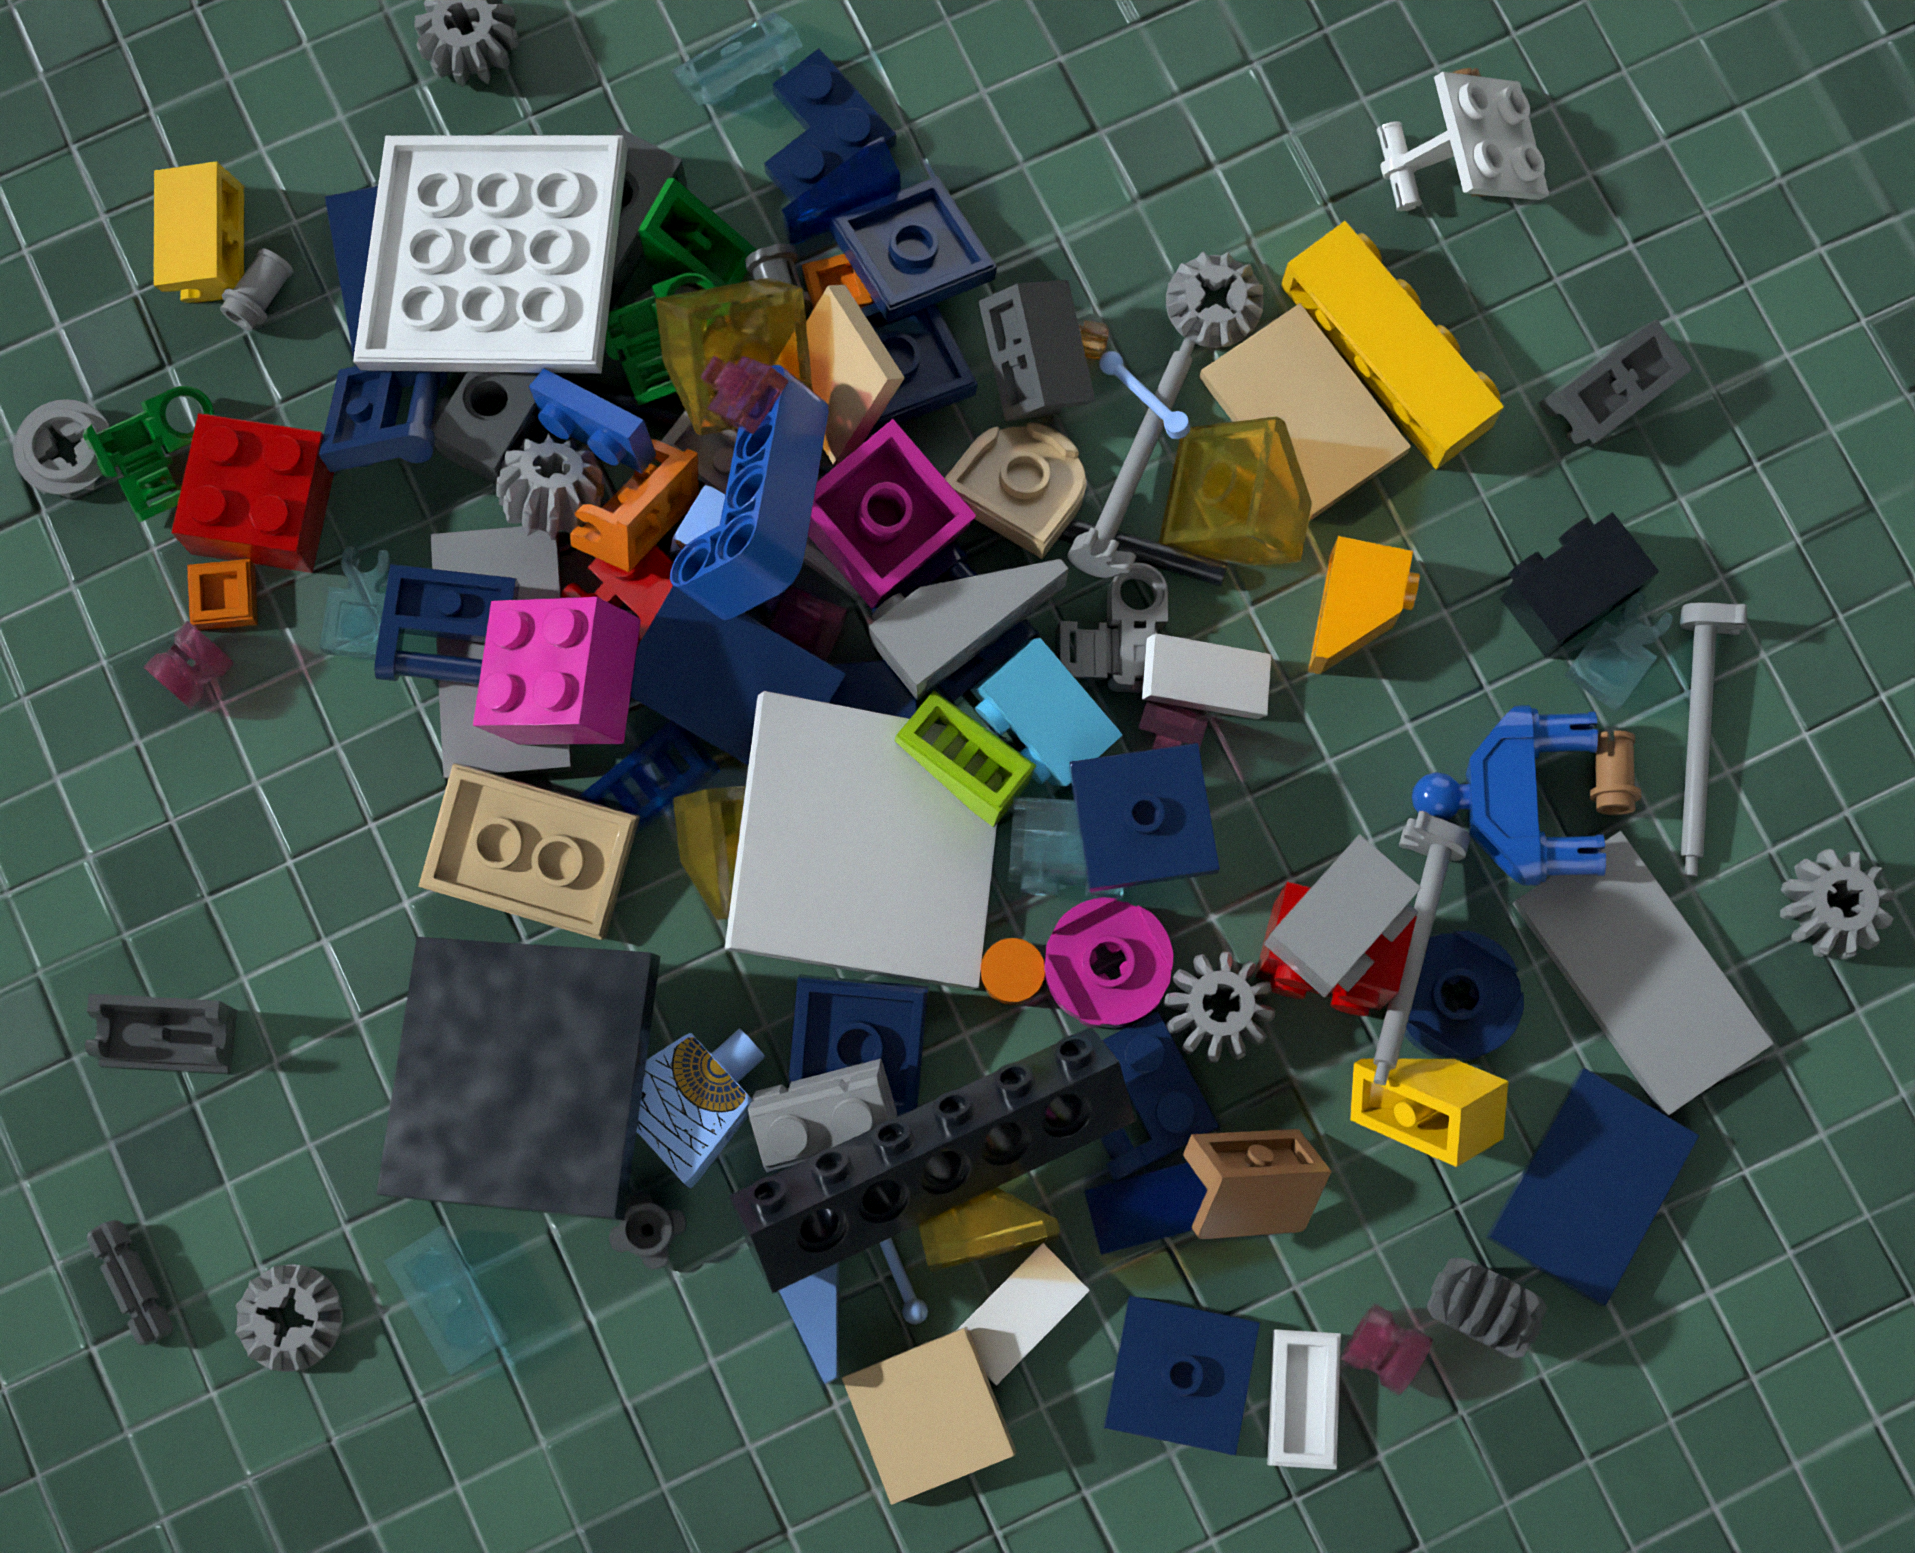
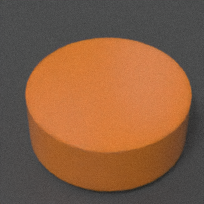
(1012, 971)

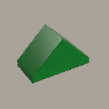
(690, 238)

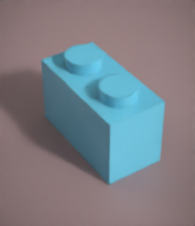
(1043, 711)

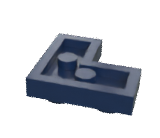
(835, 123)

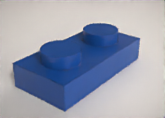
(604, 427)

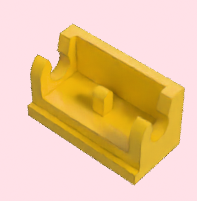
(198, 231)

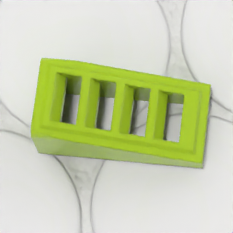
(951, 773)

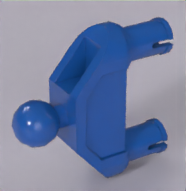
(1504, 796)

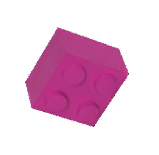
(885, 513)
(557, 671)

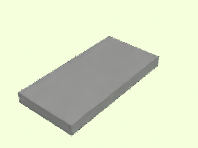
(537, 567)
(1644, 976)

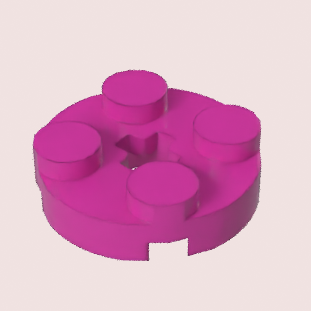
(1118, 927)

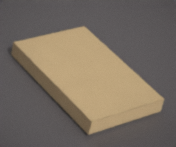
(1329, 413)
(529, 851)

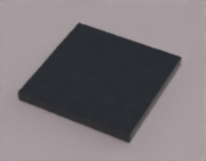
(520, 1076)

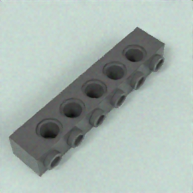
(481, 440)

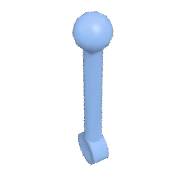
(1175, 422)
(914, 1309)

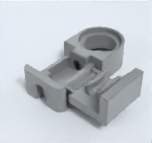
(1120, 649)

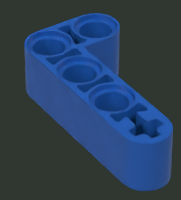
(764, 509)

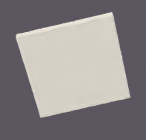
(492, 254)
(857, 849)

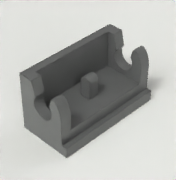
(1036, 349)
(1617, 383)
(162, 1033)

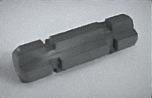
(129, 1282)

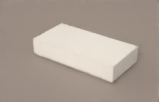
(1206, 676)
(1023, 1311)
(1304, 1399)

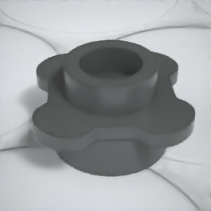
(629, 1234)

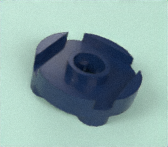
(1492, 988)

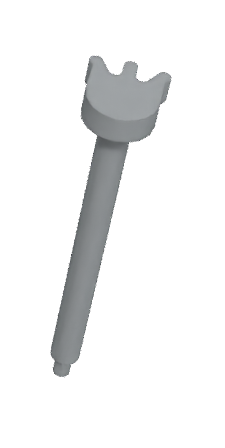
(1096, 549)
(1706, 622)
(1440, 843)

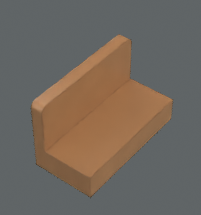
(1255, 1182)

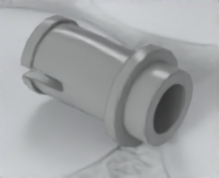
(256, 290)

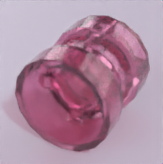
(179, 677)
(1373, 1341)

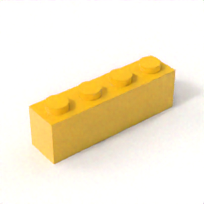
(1393, 344)

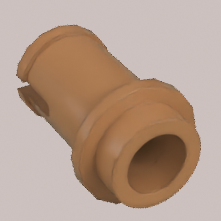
(1615, 776)

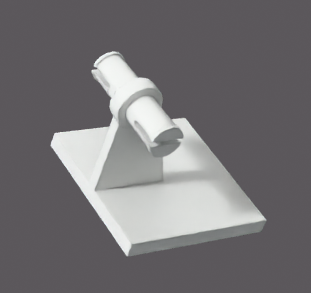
(1486, 136)

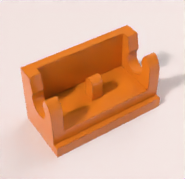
(640, 510)

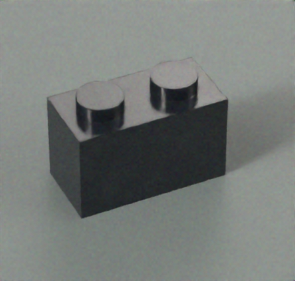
(1578, 583)

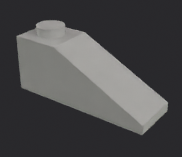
(955, 620)

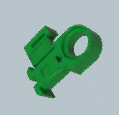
(638, 334)
(141, 456)

